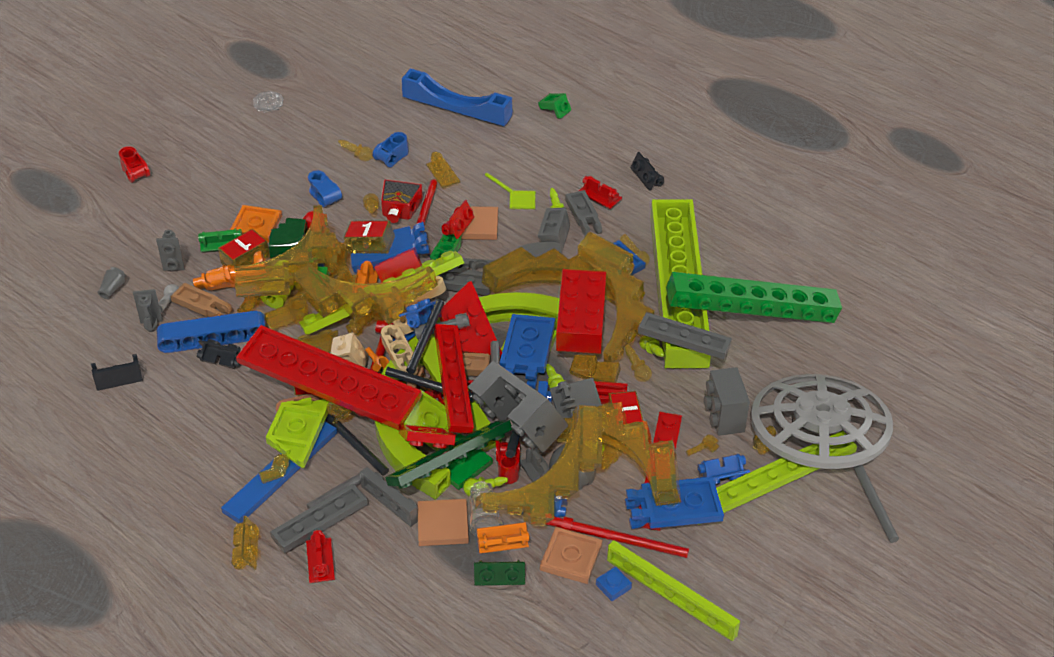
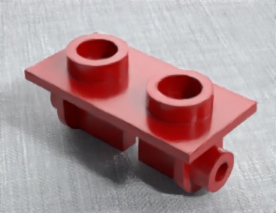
(602, 194)
(459, 220)
(320, 558)

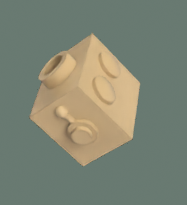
(349, 348)

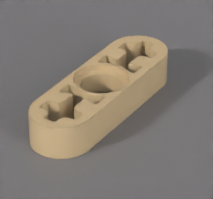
(400, 342)

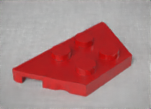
(479, 334)

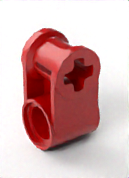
(133, 164)
(507, 466)

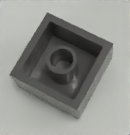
(727, 401)

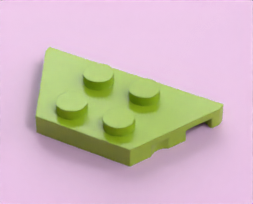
(297, 428)

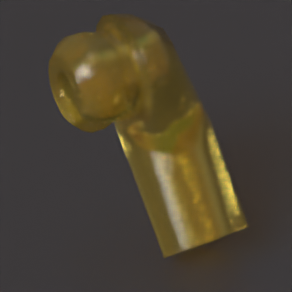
(757, 444)
(277, 469)

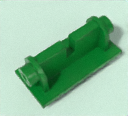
(213, 240)

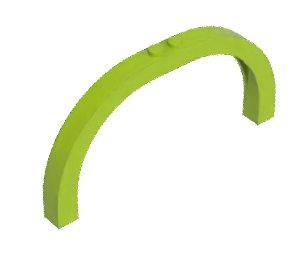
(497, 309)

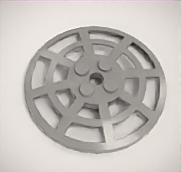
(824, 414)

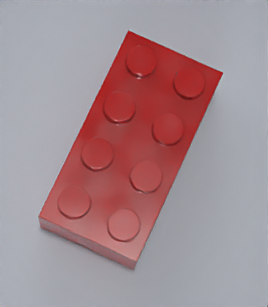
(581, 311)

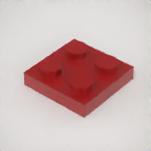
(419, 434)

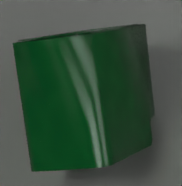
(286, 236)

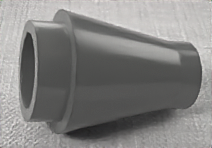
(111, 282)

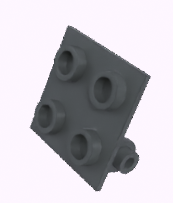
(571, 395)

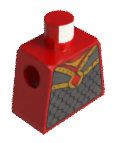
(400, 199)

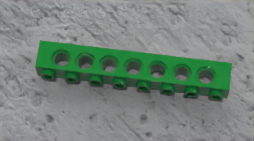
(753, 297)

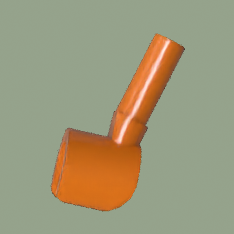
(379, 362)

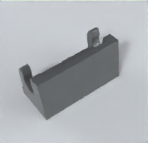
(554, 226)

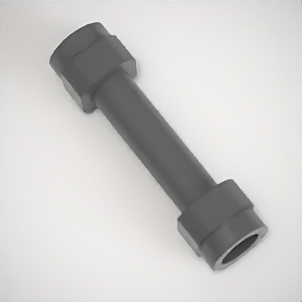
(460, 319)

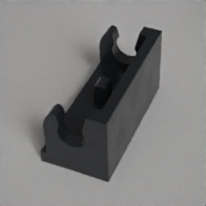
(117, 375)

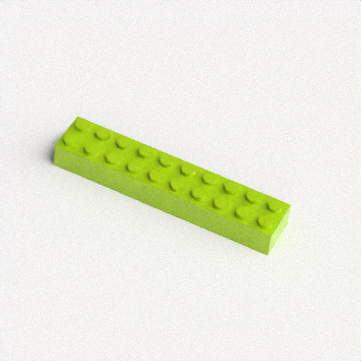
(677, 251)

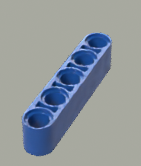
(223, 328)

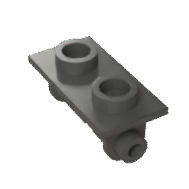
(170, 251)
(148, 308)
(534, 464)

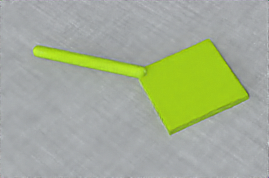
(518, 199)

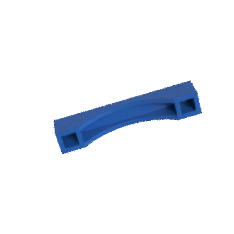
(490, 108)

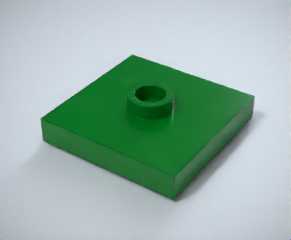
(469, 466)

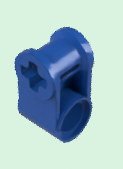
(392, 149)
(323, 188)

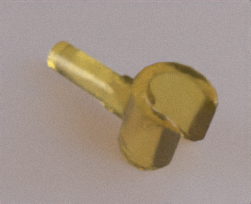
(708, 442)

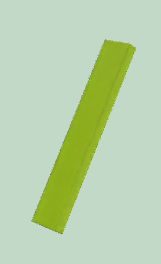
(430, 361)
(673, 590)

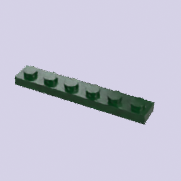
(442, 457)

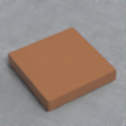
(484, 224)
(442, 522)
(571, 555)

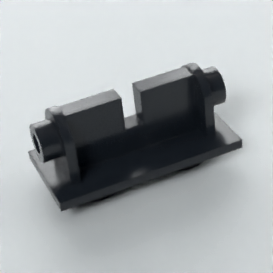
(646, 172)
(212, 350)

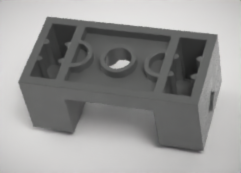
(526, 408)

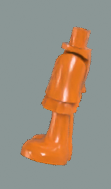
(221, 277)

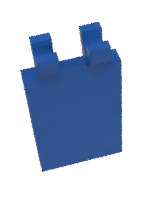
(403, 241)
(528, 346)
(697, 505)

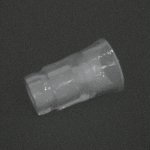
(479, 518)

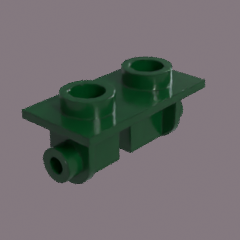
(499, 573)

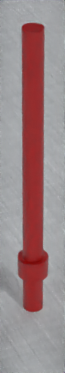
(569, 524)

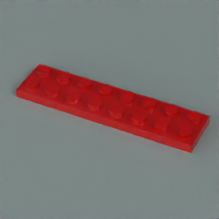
(329, 377)

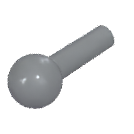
(166, 299)

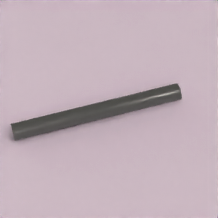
(876, 503)

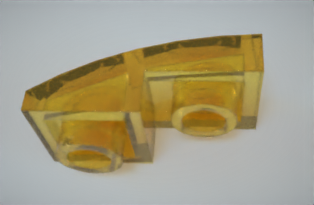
(588, 367)

